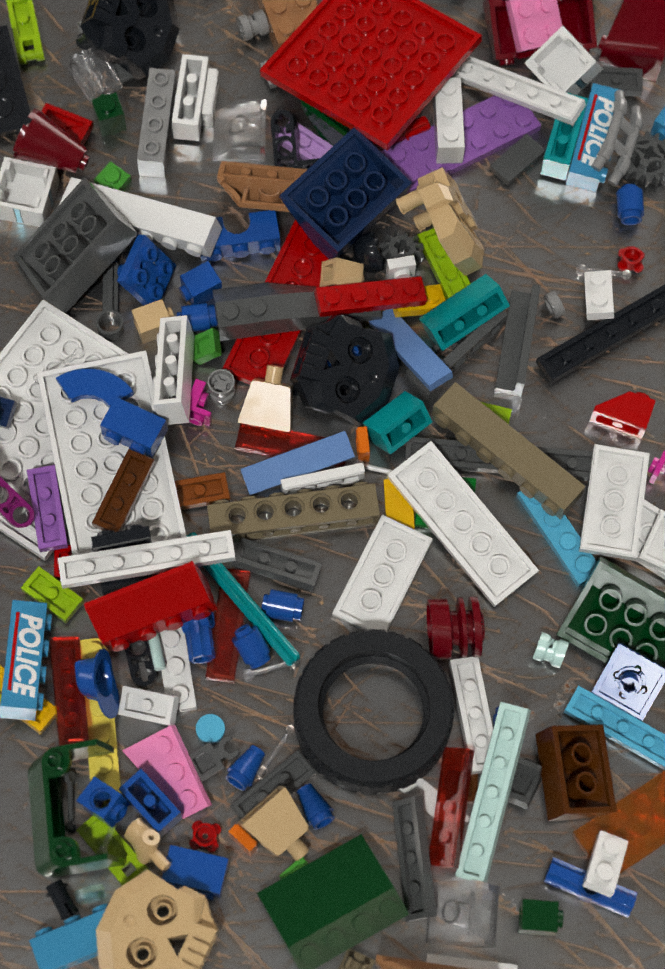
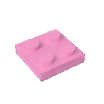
(532, 22)

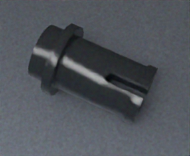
(61, 899)

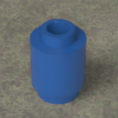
(630, 204)
(200, 316)
(283, 605)
(251, 646)

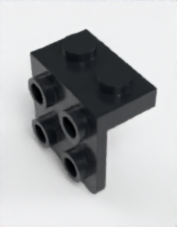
(110, 540)

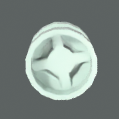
(550, 650)

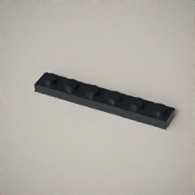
(603, 336)

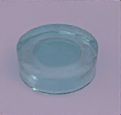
(90, 894)

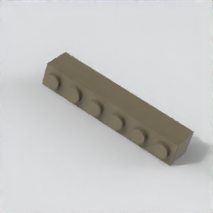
(508, 451)

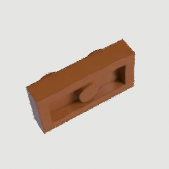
(202, 490)

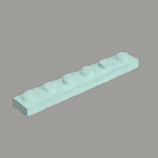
(493, 792)

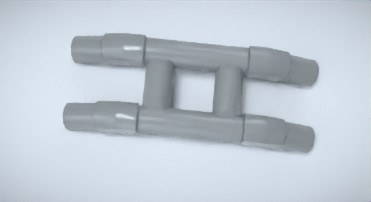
(613, 144)

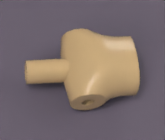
(145, 844)

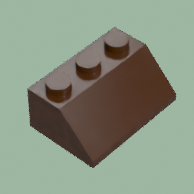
(575, 772)

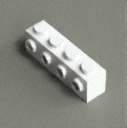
(173, 370)

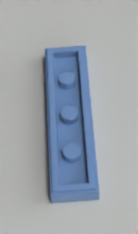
(413, 350)
(297, 462)

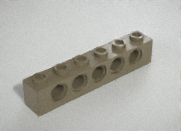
(308, 521)

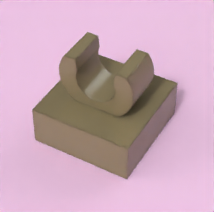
(356, 960)

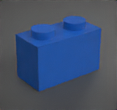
(133, 427)
(150, 803)
(197, 871)

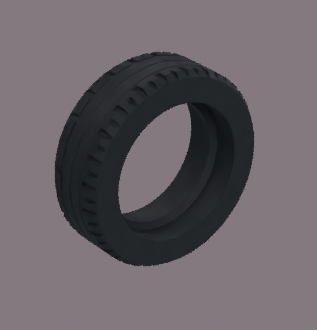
(380, 649)

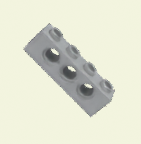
(157, 123)

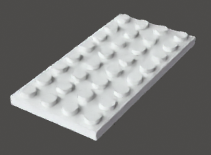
(89, 463)

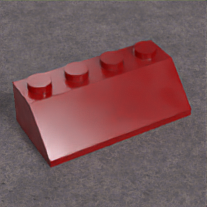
(151, 607)

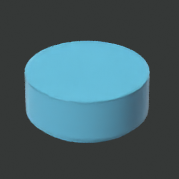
(210, 729)

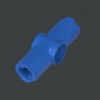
(200, 639)
(571, 878)

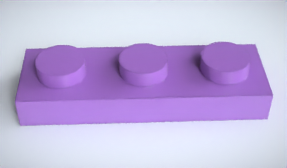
(47, 508)

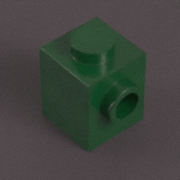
(109, 114)
(539, 917)

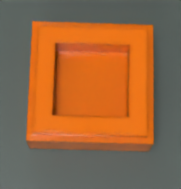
(362, 444)
(243, 839)

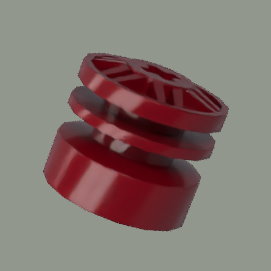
(454, 628)

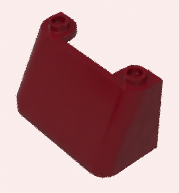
(575, 16)
(637, 38)

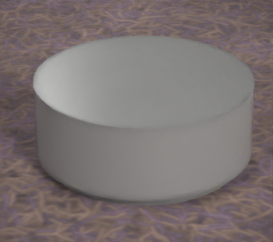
(554, 304)

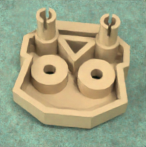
(449, 216)
(134, 925)

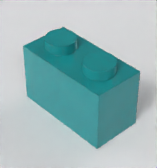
(397, 422)

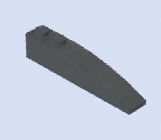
(269, 310)

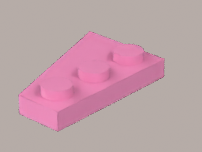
(171, 769)

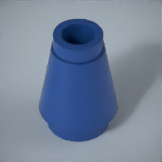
(244, 769)
(315, 807)

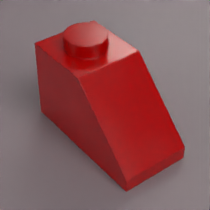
(625, 413)

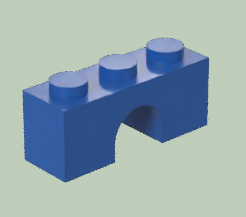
(260, 237)

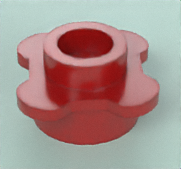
(631, 253)
(200, 828)

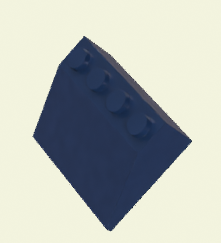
(344, 193)

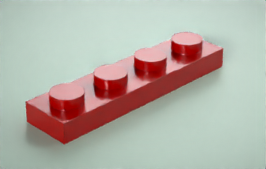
(370, 296)

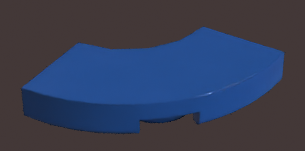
(93, 385)

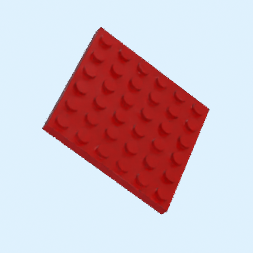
(371, 62)

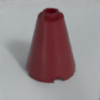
(49, 145)

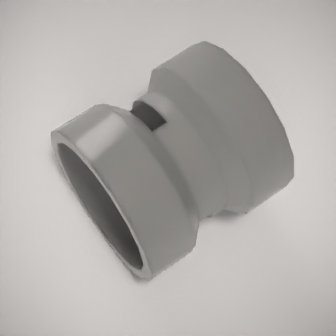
(253, 24)
(220, 380)

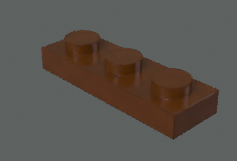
(123, 492)

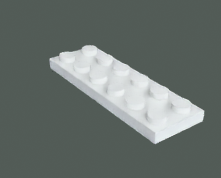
(462, 523)

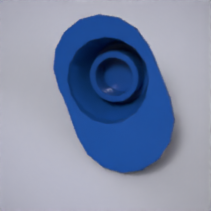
(98, 683)

